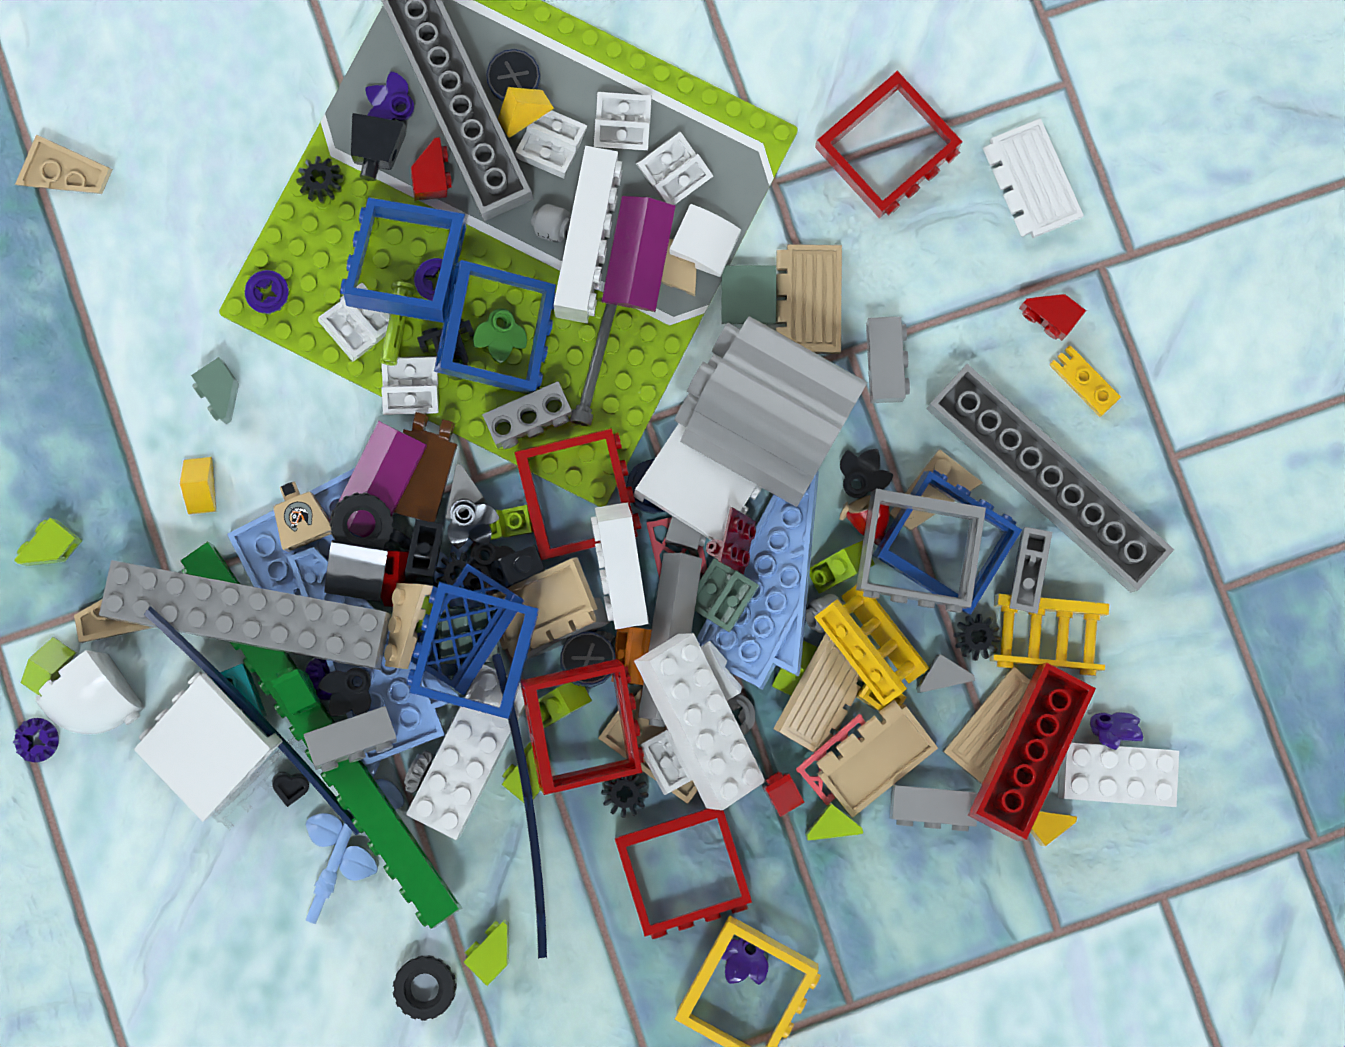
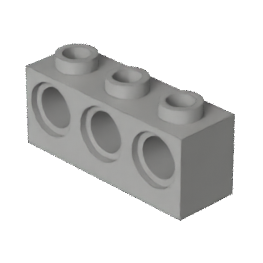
(513, 412)

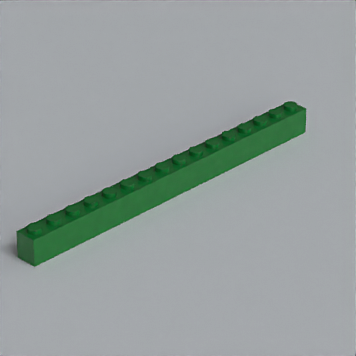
(351, 780)

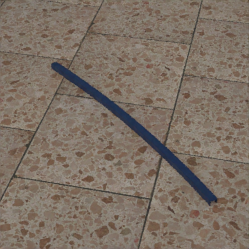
(252, 712)
(530, 815)

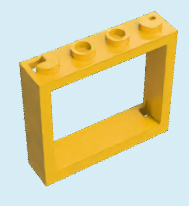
(771, 946)

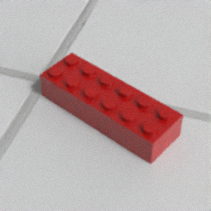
(1032, 752)

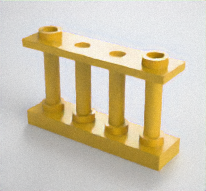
(1064, 610)
(862, 653)

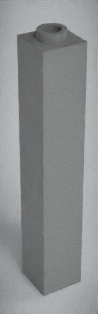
(672, 613)

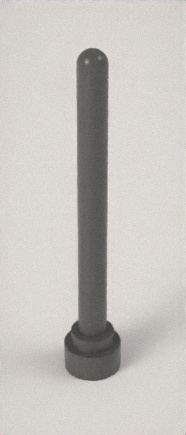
(582, 413)

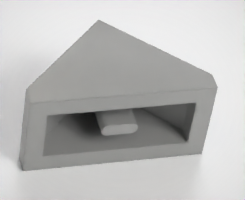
(463, 488)
(943, 674)

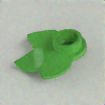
(500, 339)

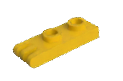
(1085, 381)

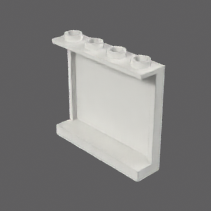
(694, 487)
(204, 746)

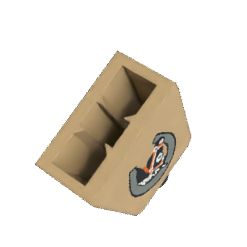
(300, 518)

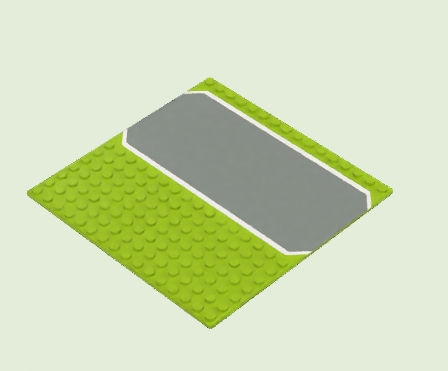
(575, 61)

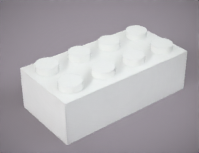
(622, 570)
(1119, 775)

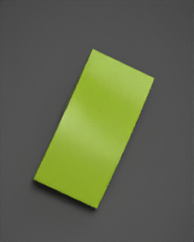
(512, 523)

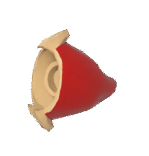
(857, 514)

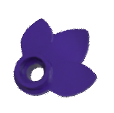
(388, 97)
(1116, 727)
(743, 963)

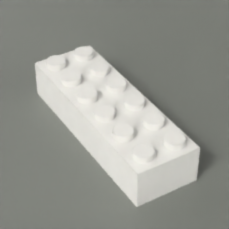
(586, 235)
(700, 721)
(464, 760)

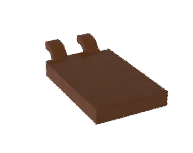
(427, 485)

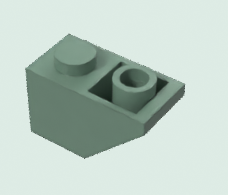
(218, 387)

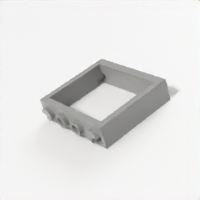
(973, 513)

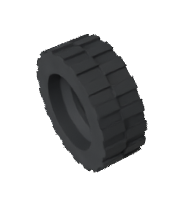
(366, 502)
(414, 1007)

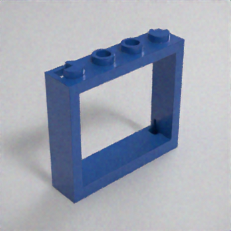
(399, 304)
(444, 360)
(960, 495)
(424, 648)

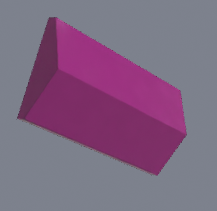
(638, 253)
(382, 472)

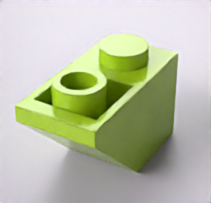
(50, 544)
(837, 567)
(562, 702)
(512, 778)
(490, 956)

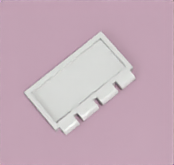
(1035, 179)

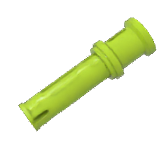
(395, 326)

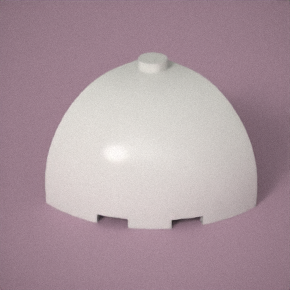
(90, 696)

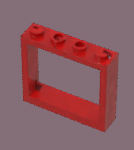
(860, 112)
(619, 468)
(630, 728)
(686, 920)

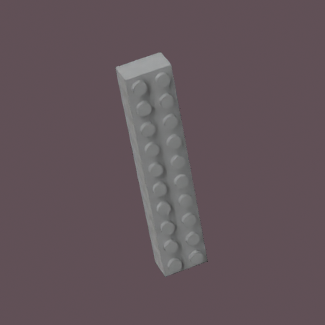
(459, 105)
(1050, 479)
(247, 615)

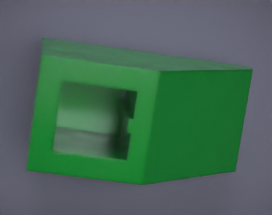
(296, 690)

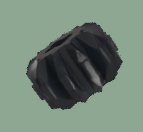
(312, 187)
(450, 570)
(973, 627)
(630, 801)

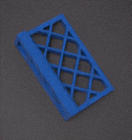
(485, 643)

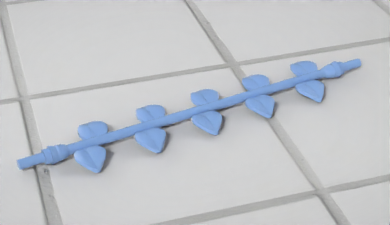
(329, 830)

